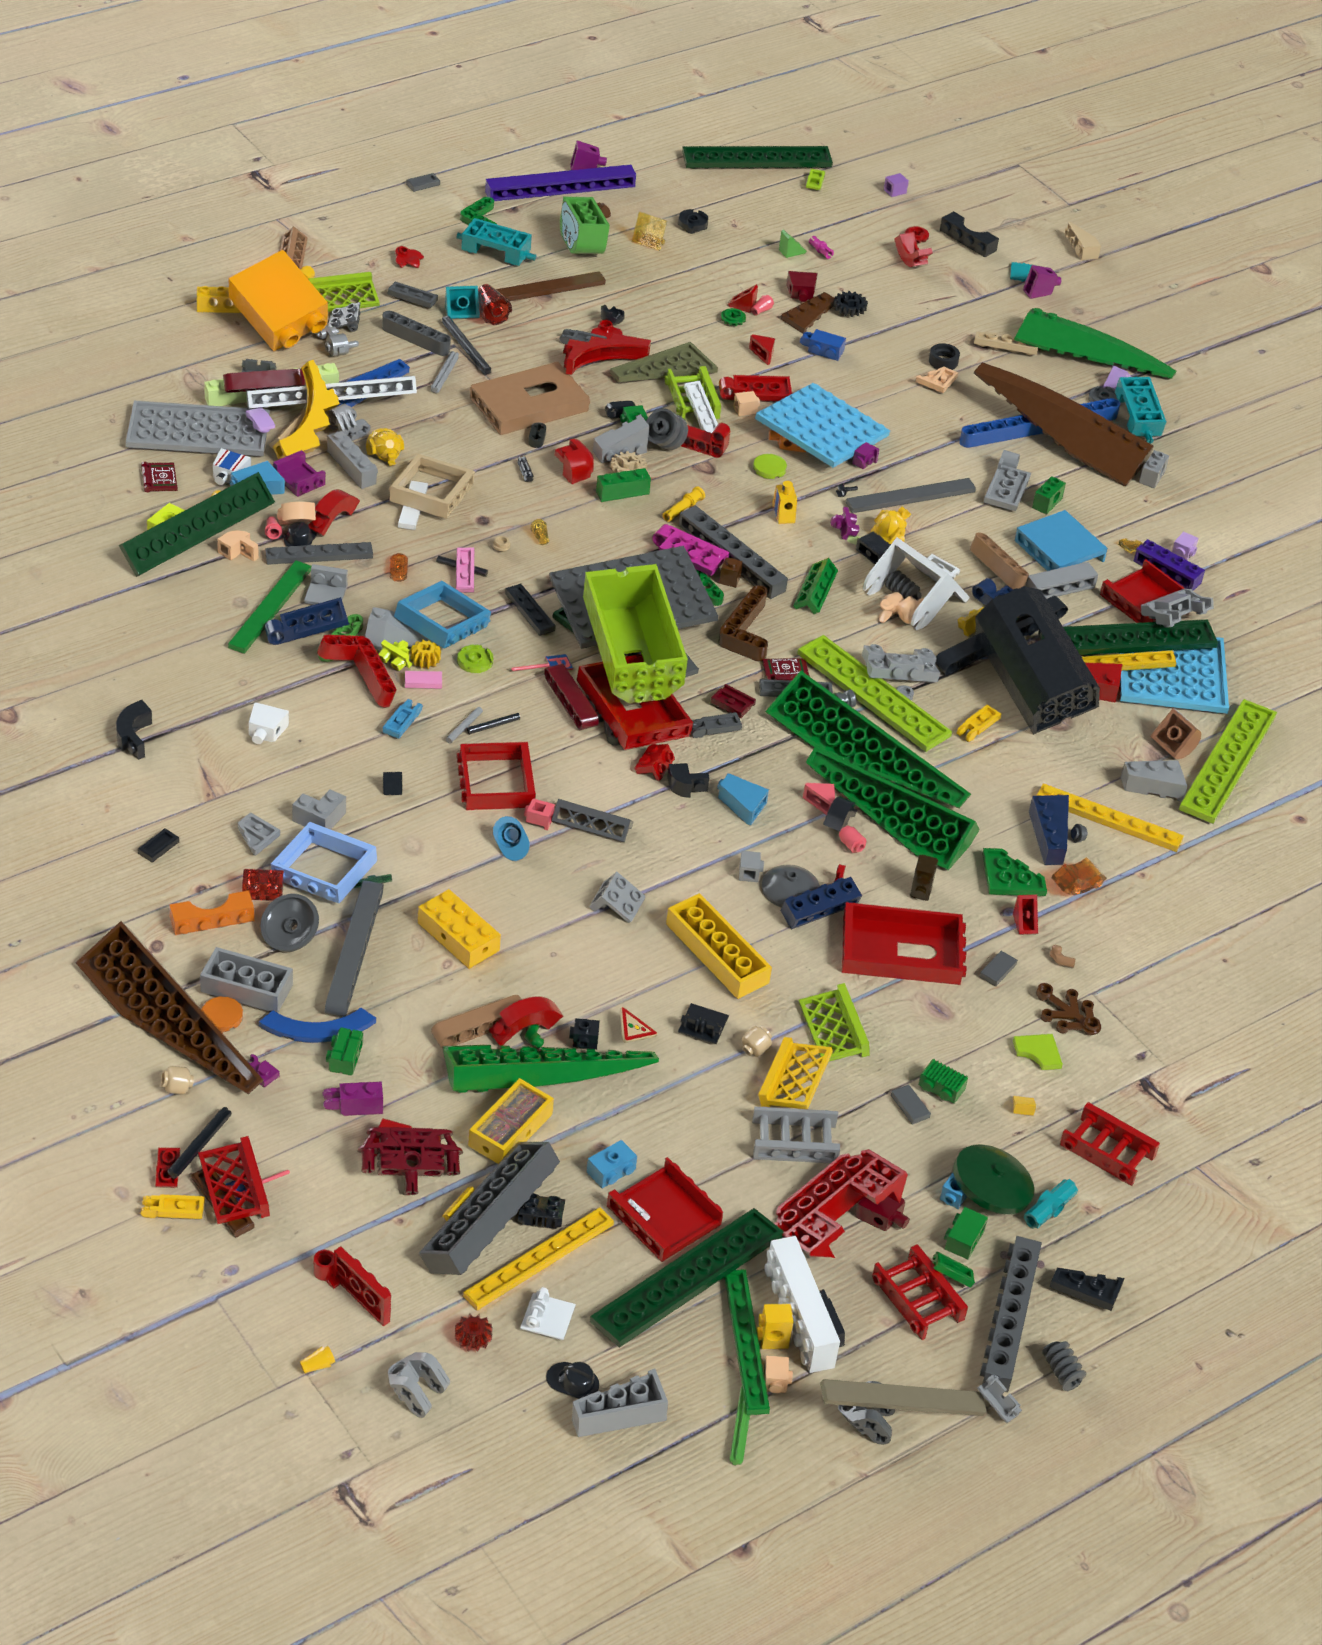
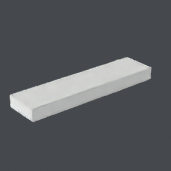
(700, 406)
(410, 516)

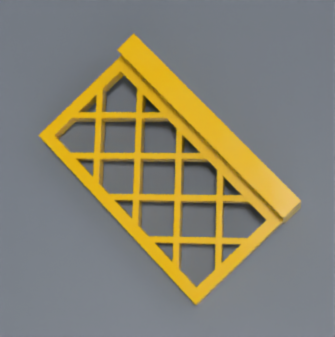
(780, 1072)

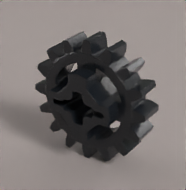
(850, 303)

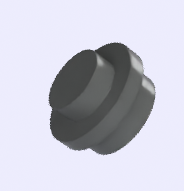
(1079, 833)

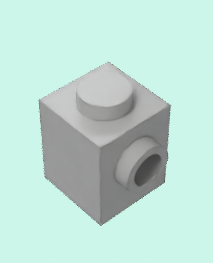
(750, 866)

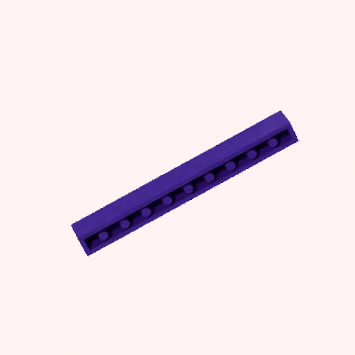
(560, 182)

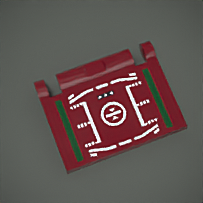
(159, 476)
(784, 668)

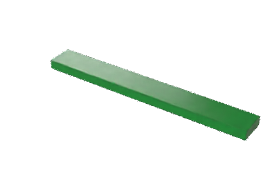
(269, 607)
(746, 1343)

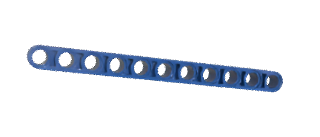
(1021, 427)

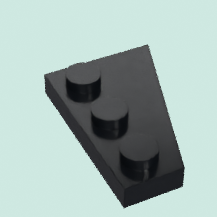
(1092, 1289)

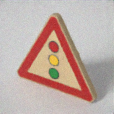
(634, 1028)

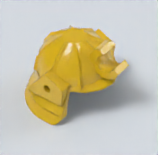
(385, 445)
(891, 524)

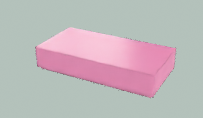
(423, 679)

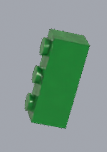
(623, 485)

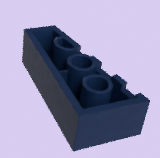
(1050, 826)

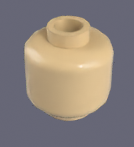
(756, 1041)
(177, 1080)

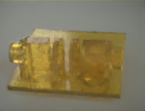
(649, 231)

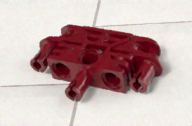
(420, 1146)

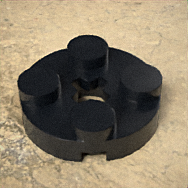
(693, 221)

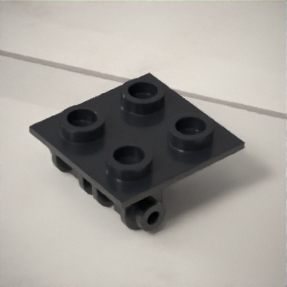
(703, 1023)
(545, 1207)

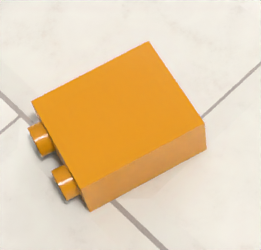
(278, 301)

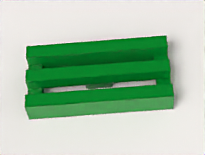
(953, 1269)

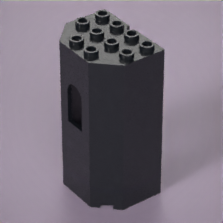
(1042, 678)

